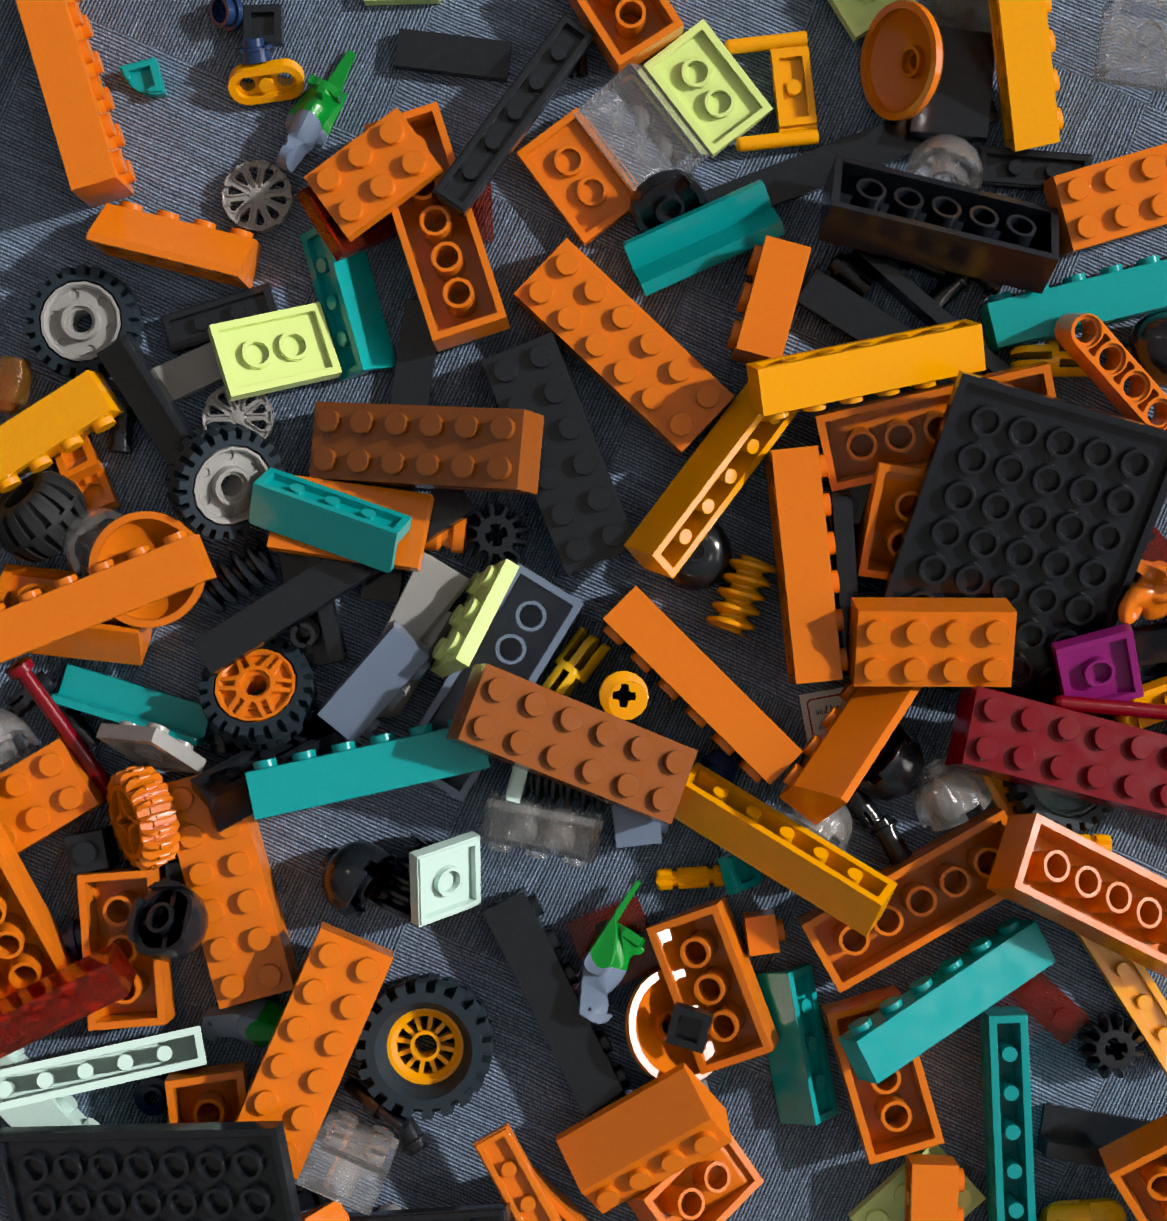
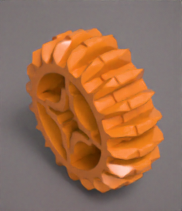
(143, 817)

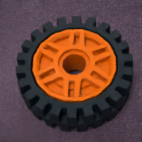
(262, 717)

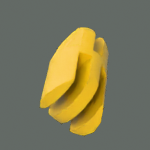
(1050, 353)
(572, 668)
(1084, 1210)

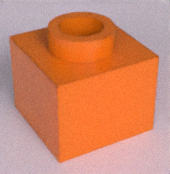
(762, 932)

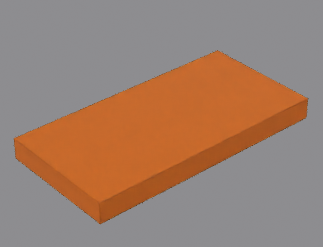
(409, 549)

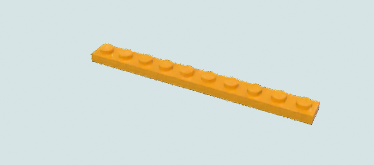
(1126, 978)

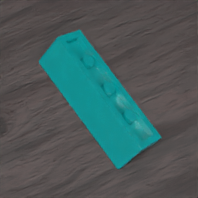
(702, 237)
(349, 308)
(327, 519)
(131, 702)
(801, 1057)

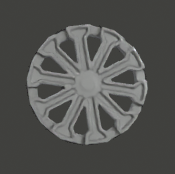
(257, 196)
(239, 412)

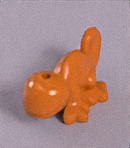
(1147, 594)

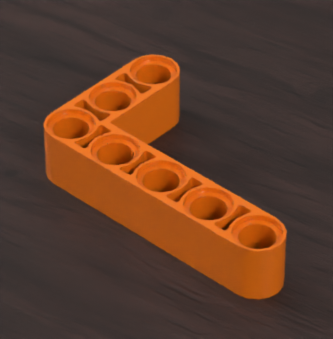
(1116, 370)

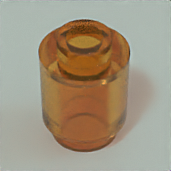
(14, 384)

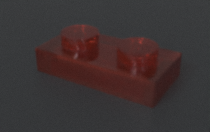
(1050, 1007)

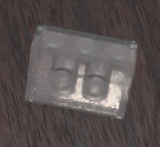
(640, 128)
(541, 830)

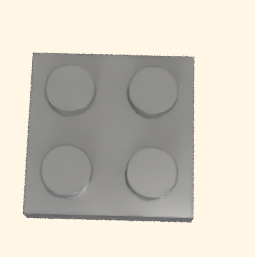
(151, 746)

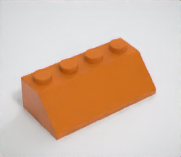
(175, 244)
(105, 642)
(844, 749)
(712, 971)
(644, 1138)

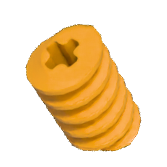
(740, 594)
(632, 707)

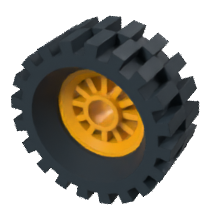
(416, 1087)

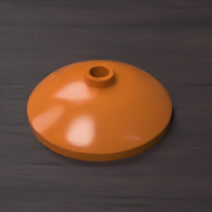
(901, 60)
(134, 532)
(644, 1017)

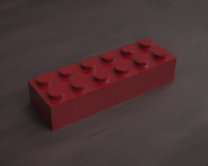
(1060, 751)

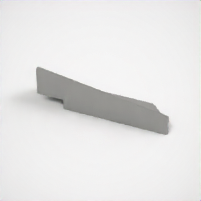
(425, 611)

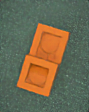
(89, 474)

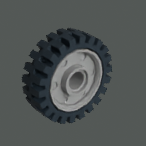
(64, 302)
(201, 469)

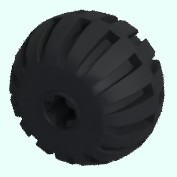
(38, 514)

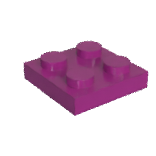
(1099, 665)

